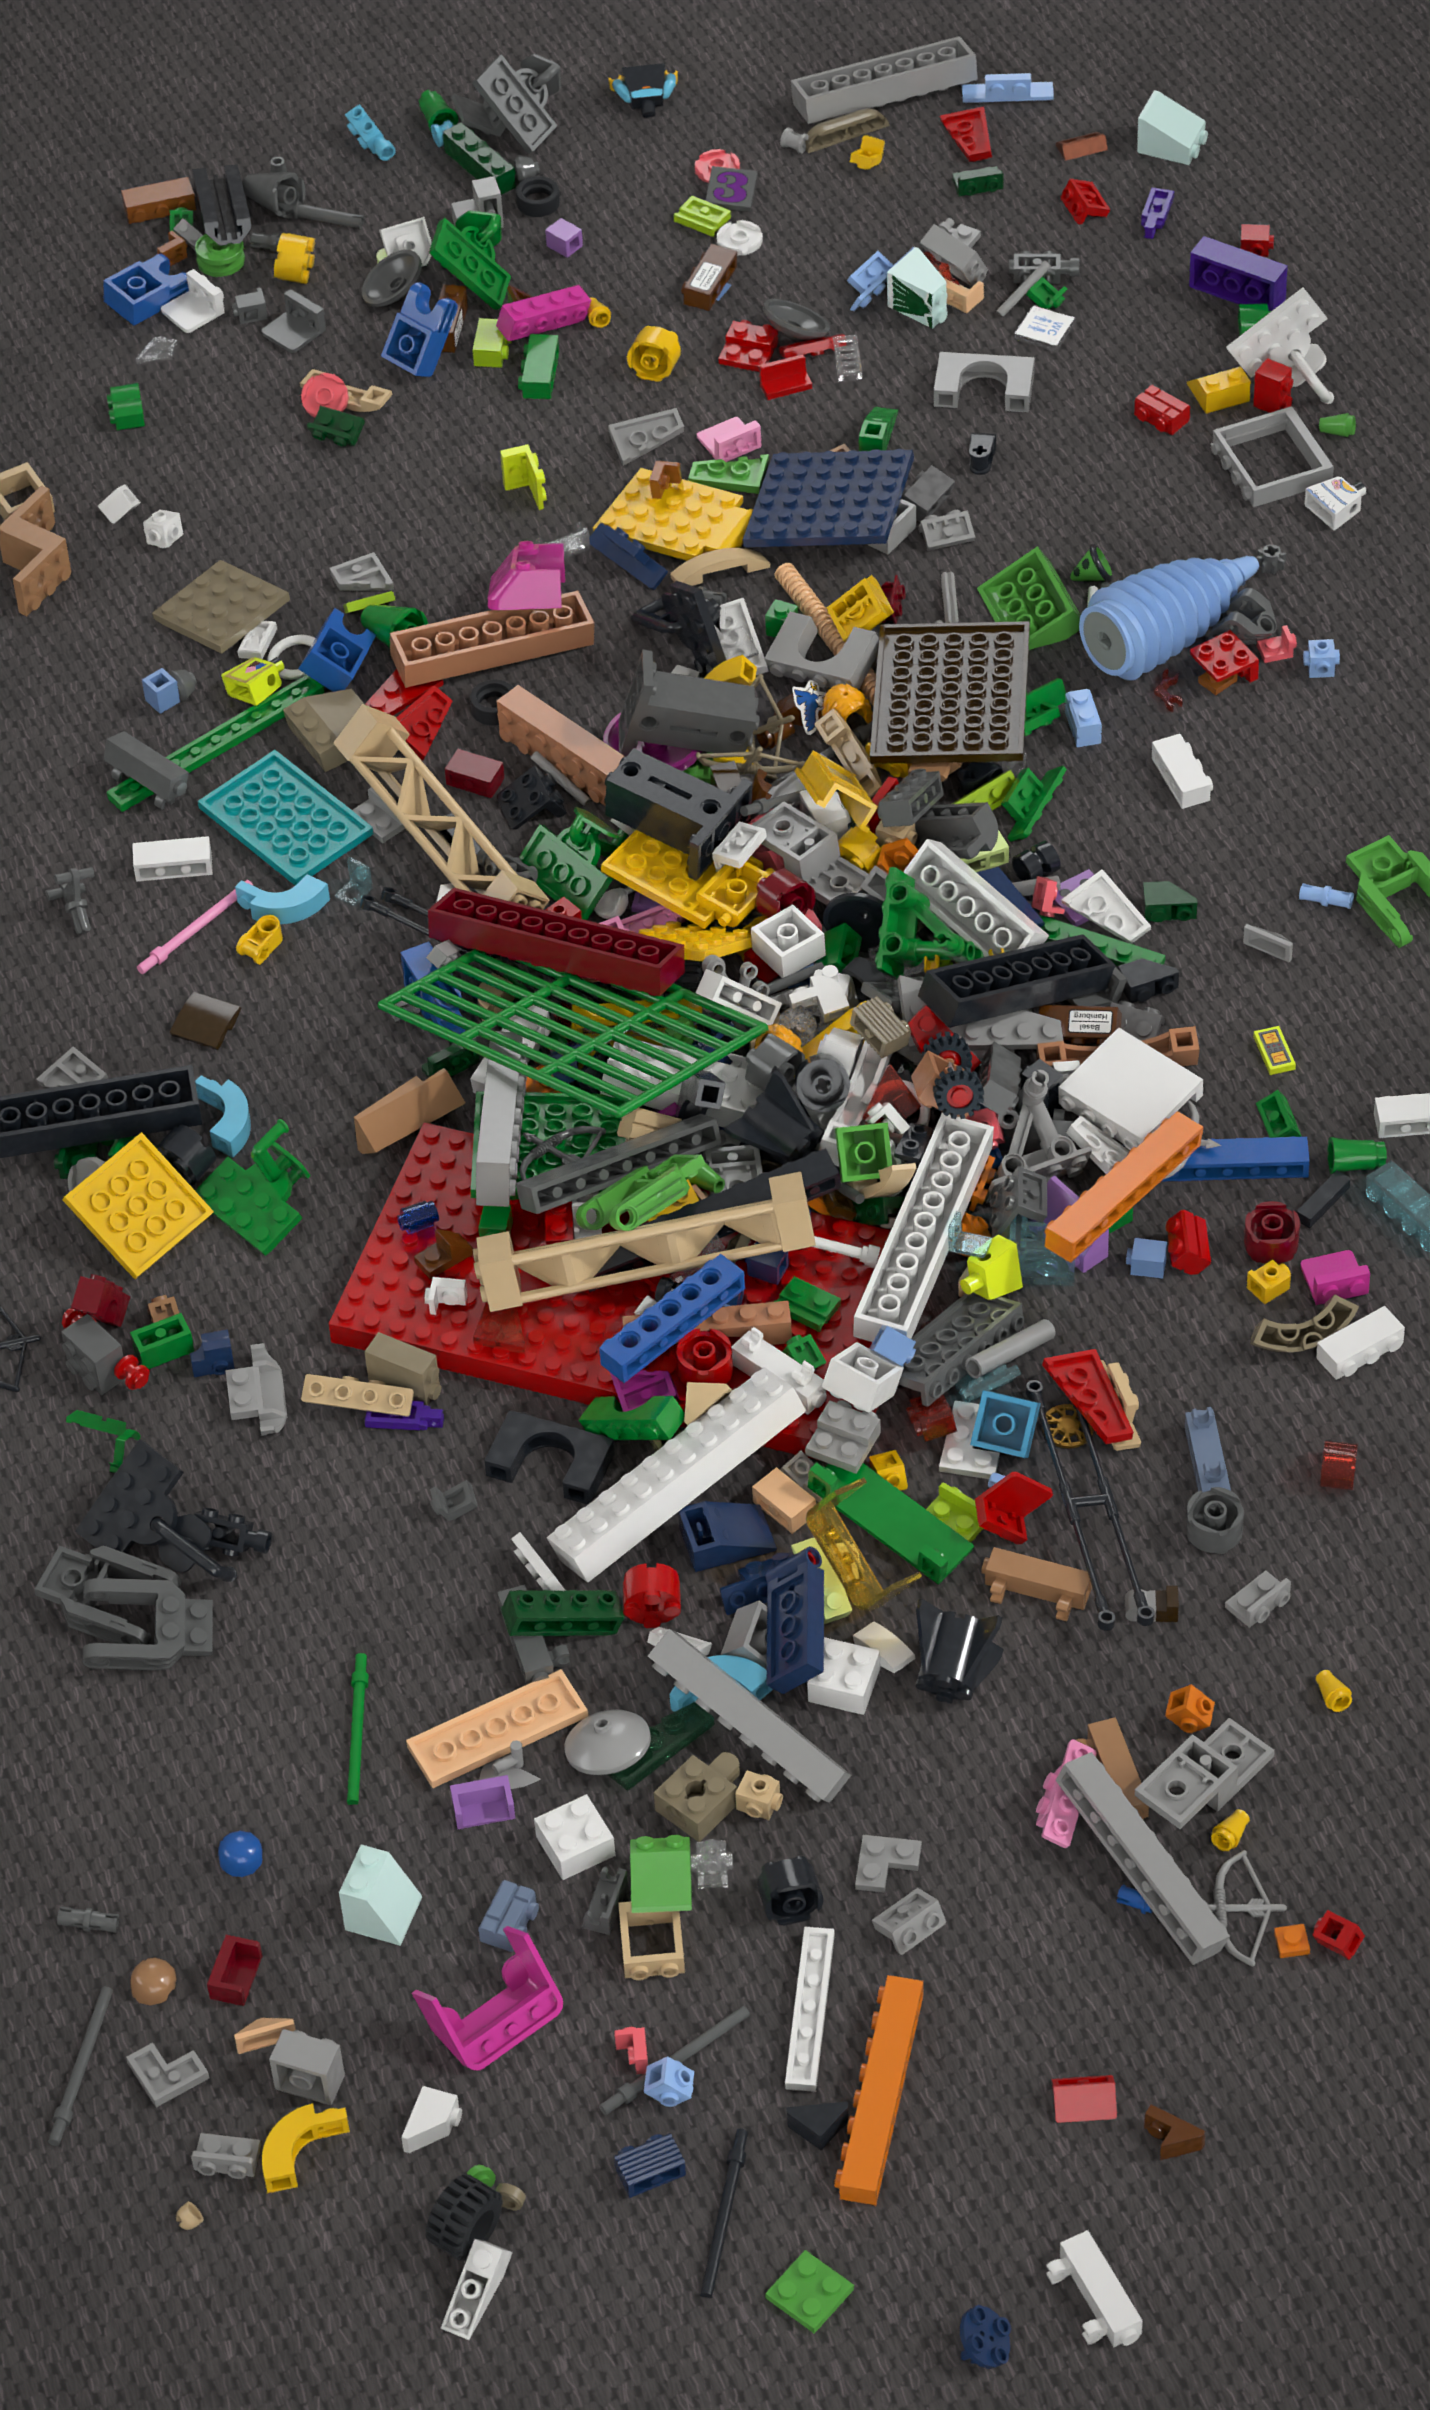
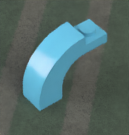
(287, 906)
(234, 1127)
(743, 1670)

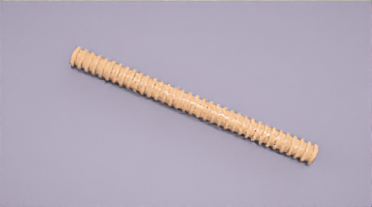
(811, 606)

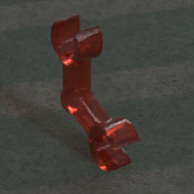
(942, 267)
(1161, 691)

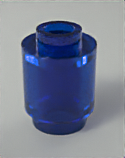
(418, 1216)

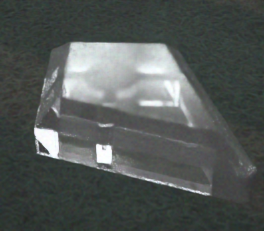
(157, 350)

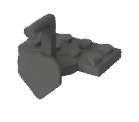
(517, 101)

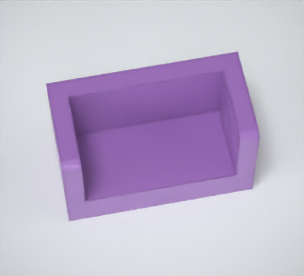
(482, 1802)

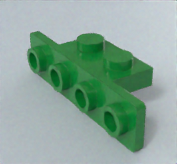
(1042, 705)
(1028, 798)

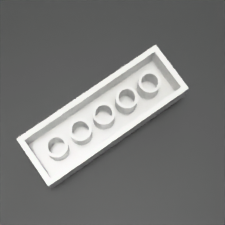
(970, 902)

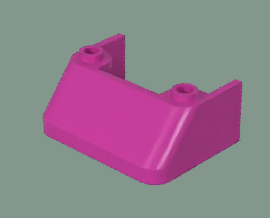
(529, 578)
(506, 2018)

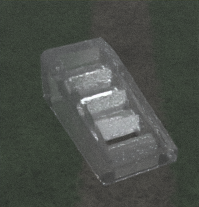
(849, 374)

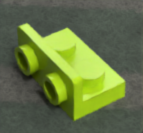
(956, 1511)

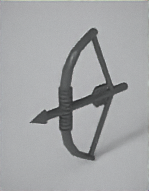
(550, 1144)

